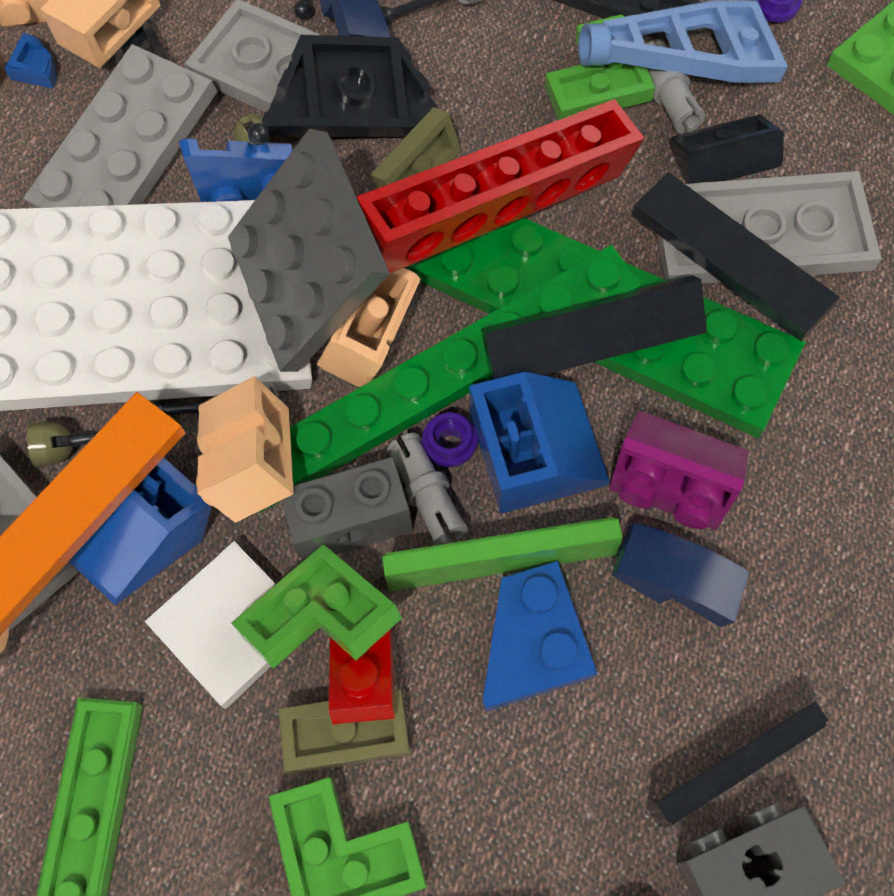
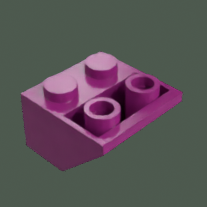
(679, 471)

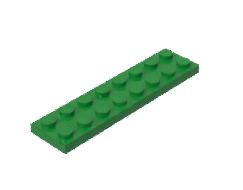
(724, 373)

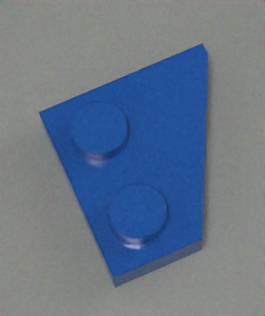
(234, 173)
(535, 639)

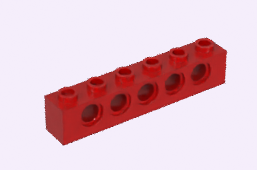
(498, 184)

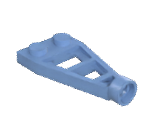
(739, 27)

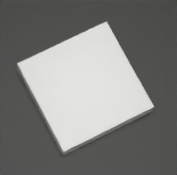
(199, 625)

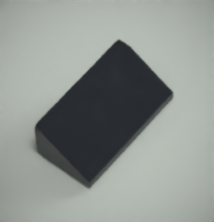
(728, 150)

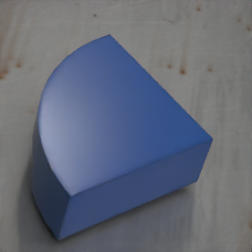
(32, 63)

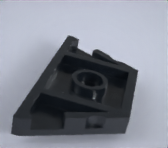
(349, 89)

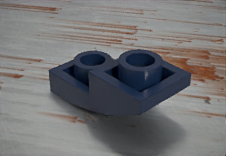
(356, 17)
(681, 570)

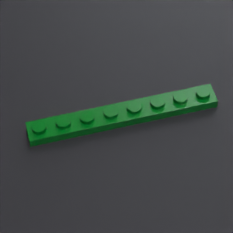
(437, 374)

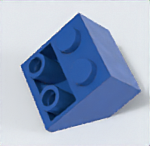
(535, 439)
(144, 533)

